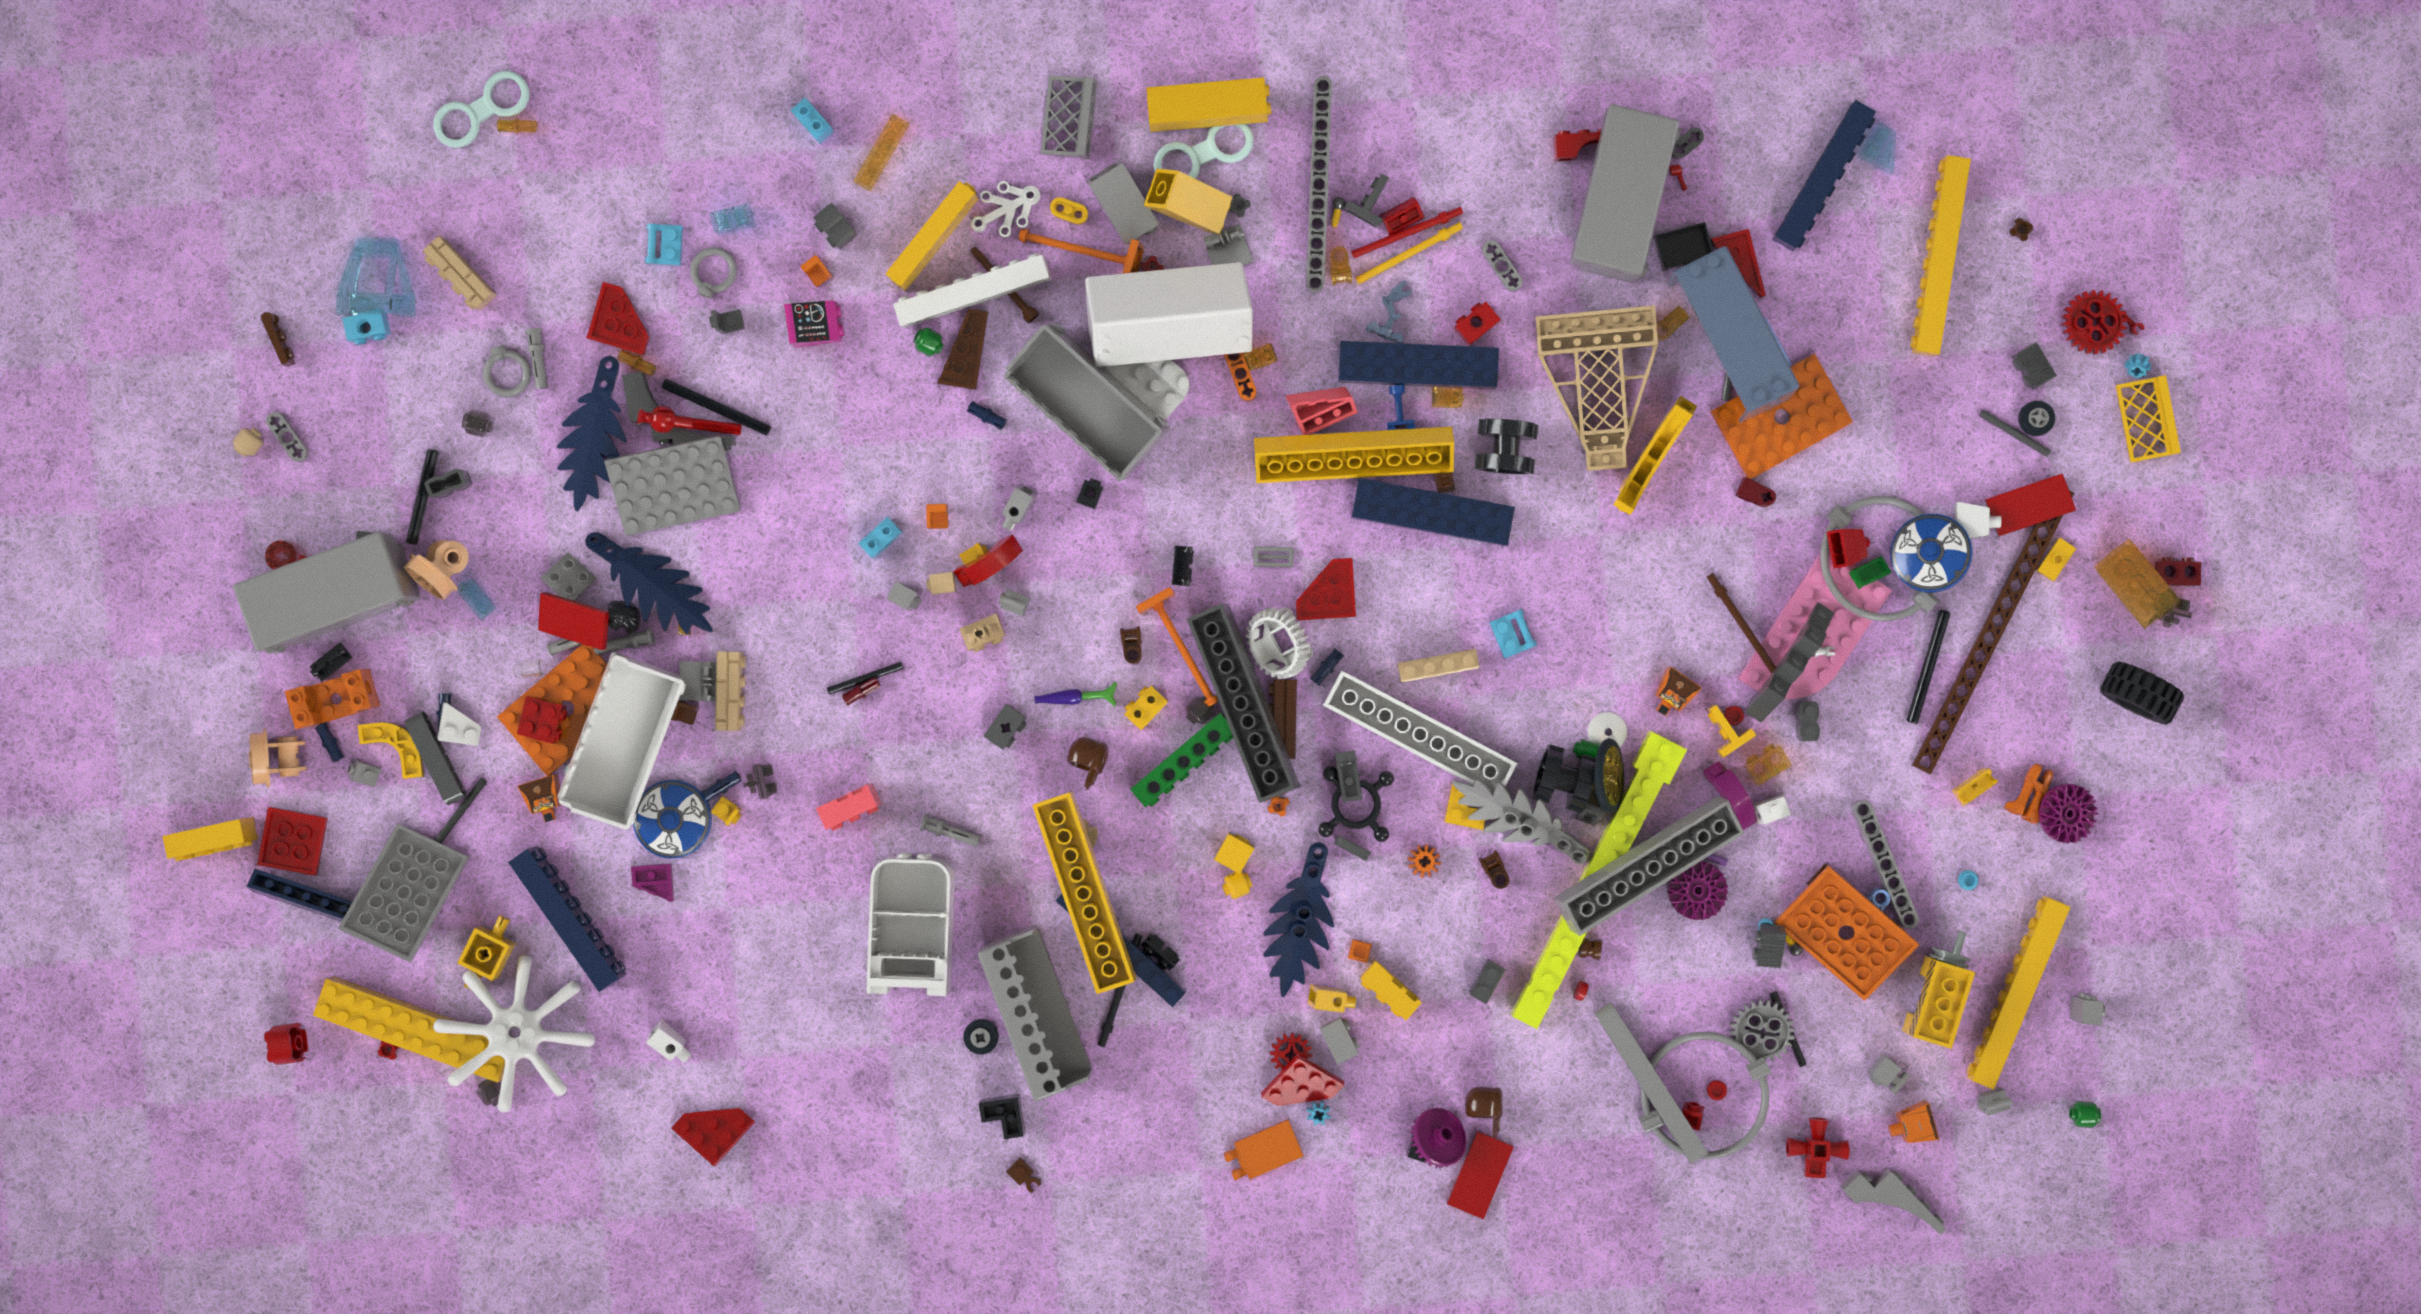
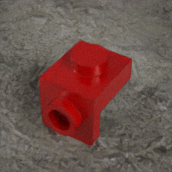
(1694, 1114)

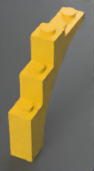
(1653, 454)

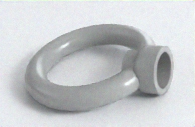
(706, 289)
(499, 353)

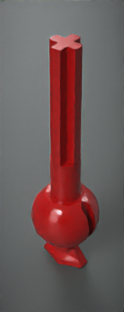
(664, 419)

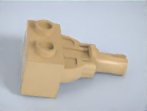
(982, 633)

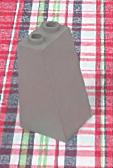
(1122, 202)

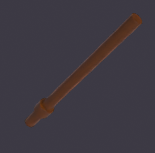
(1721, 592)

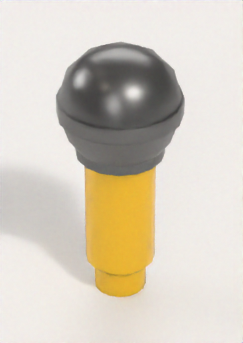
(1338, 205)
(1794, 948)

